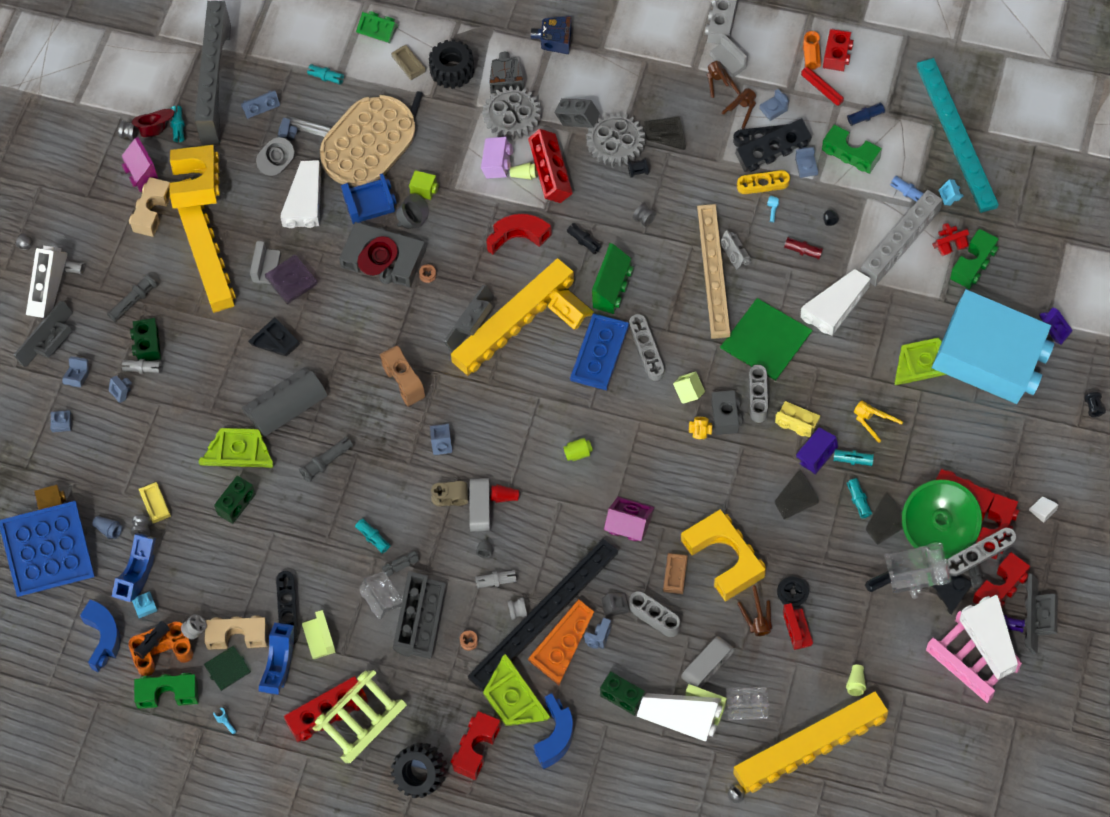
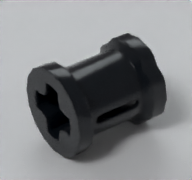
(638, 168)
(1095, 404)

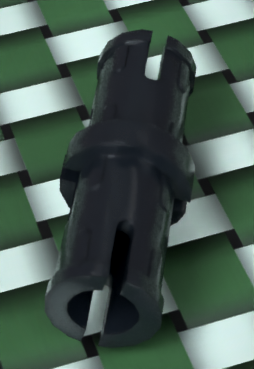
(584, 238)
(151, 640)

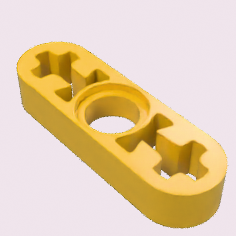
(748, 179)

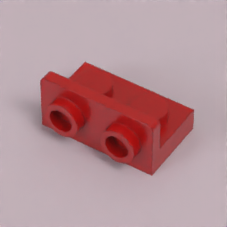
(797, 627)

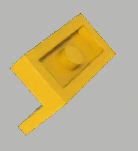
(569, 308)

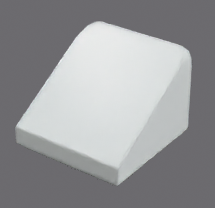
(1044, 508)

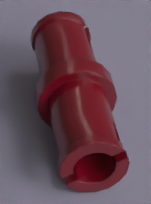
(803, 248)

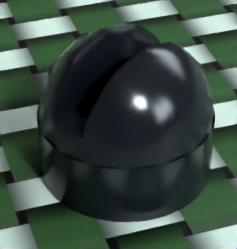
(830, 218)

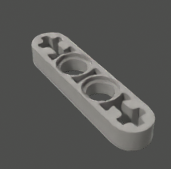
(646, 347)
(982, 555)

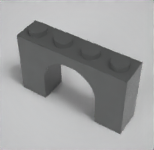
(409, 249)

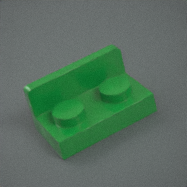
(376, 27)

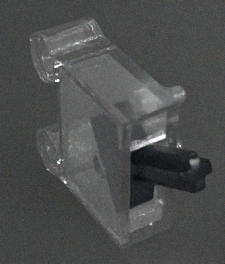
(913, 570)

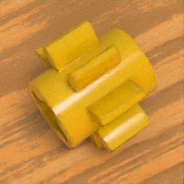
(700, 427)

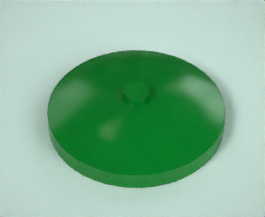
(942, 514)

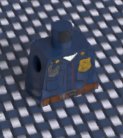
(554, 34)

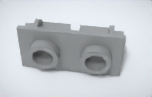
(731, 245)

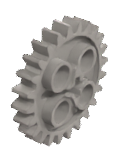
(524, 105)
(615, 139)

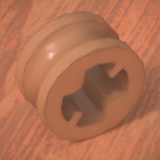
(426, 279)
(470, 646)

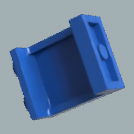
(369, 200)

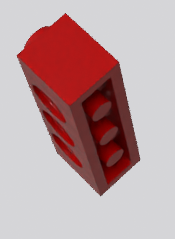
(550, 166)
(315, 707)

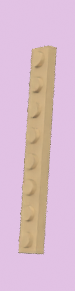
(713, 271)

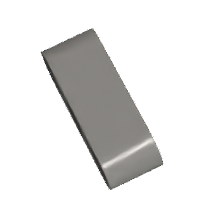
(758, 401)
(479, 504)
(659, 622)
(707, 662)

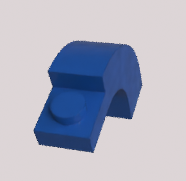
(136, 573)
(109, 644)
(279, 658)
(555, 747)

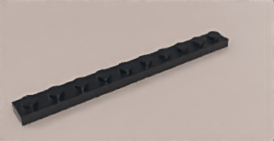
(545, 612)

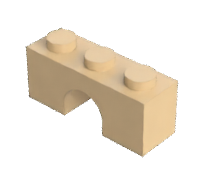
(153, 194)
(220, 630)

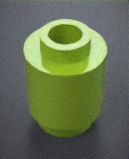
(577, 449)

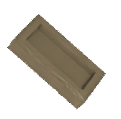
(408, 62)

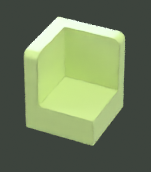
(689, 387)

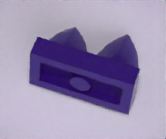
(1059, 327)

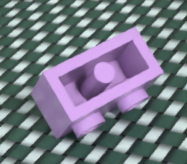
(496, 157)

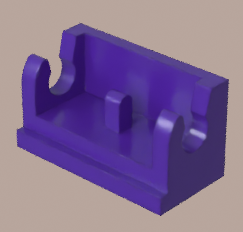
(817, 450)

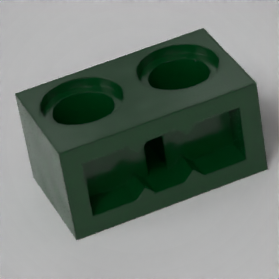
(149, 339)
(234, 499)
(622, 693)

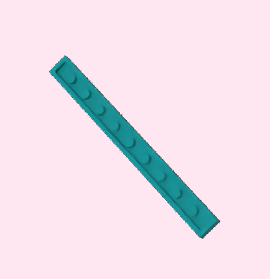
(957, 135)

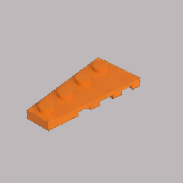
(560, 645)

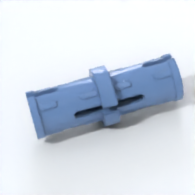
(907, 189)

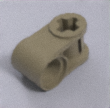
(452, 493)

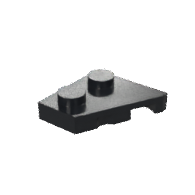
(275, 338)
(953, 592)

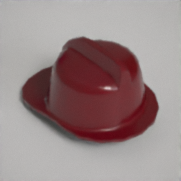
(152, 123)
(377, 256)

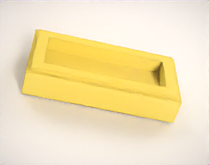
(154, 502)

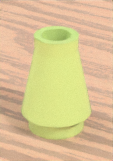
(524, 171)
(856, 682)

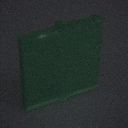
(227, 668)

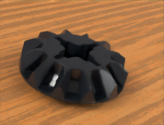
(800, 588)

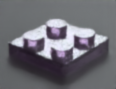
(291, 279)

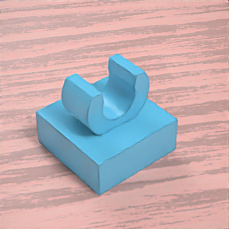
(950, 192)
(144, 605)

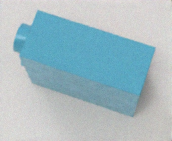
(994, 347)

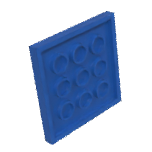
(46, 548)

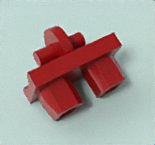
(944, 243)

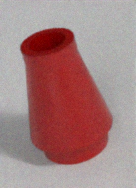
(503, 494)

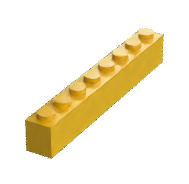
(206, 257)
(512, 317)
(810, 742)

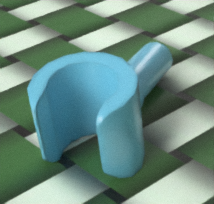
(774, 203)
(224, 719)

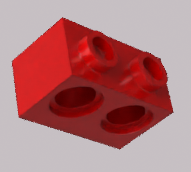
(835, 49)

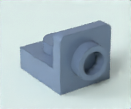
(775, 106)
(806, 162)
(440, 439)
(601, 635)

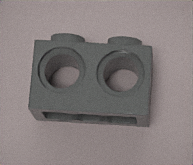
(577, 113)

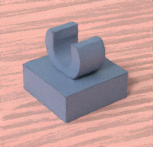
(286, 131)
(119, 388)
(60, 421)

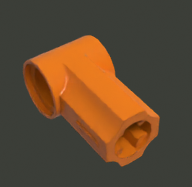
(811, 50)

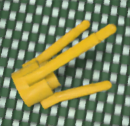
(866, 411)

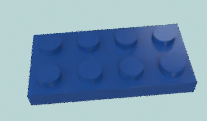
(599, 352)

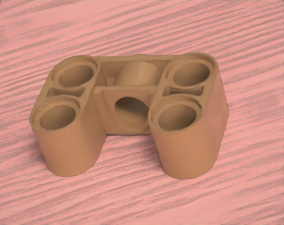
(409, 383)

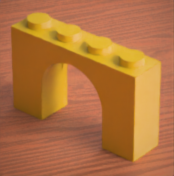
(199, 190)
(719, 529)

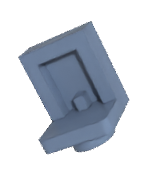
(77, 372)

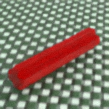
(822, 86)

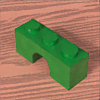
(863, 157)
(967, 271)
(149, 689)

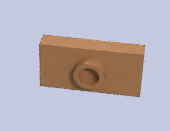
(675, 573)

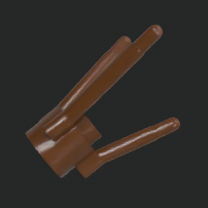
(718, 72)
(745, 99)
(761, 624)

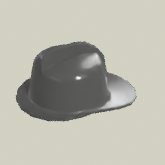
(412, 212)

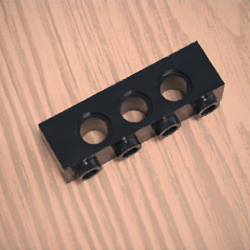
(796, 129)

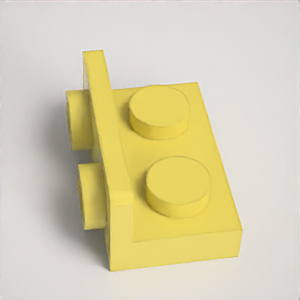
(797, 419)

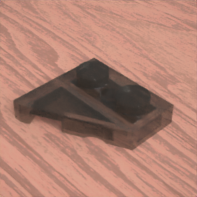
(666, 132)
(796, 496)
(885, 520)

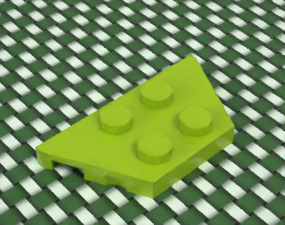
(916, 361)
(237, 449)
(512, 696)

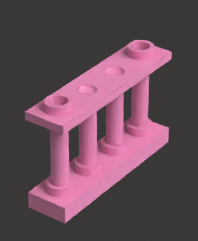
(954, 663)

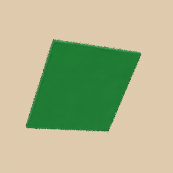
(766, 338)

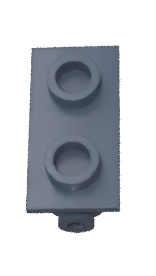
(260, 104)

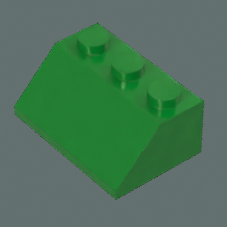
(611, 280)

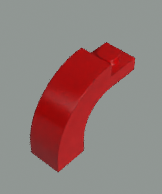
(518, 226)

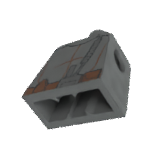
(505, 73)

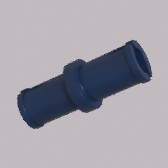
(866, 114)

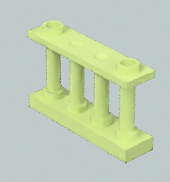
(364, 735)

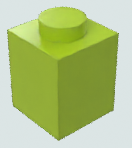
(423, 184)

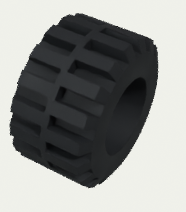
(451, 52)
(405, 777)

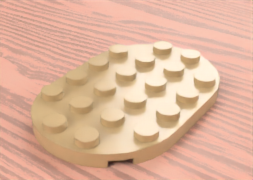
(367, 140)

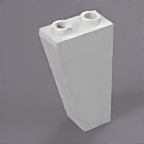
(303, 200)
(45, 280)
(835, 303)
(990, 635)
(682, 713)

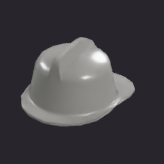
(275, 156)

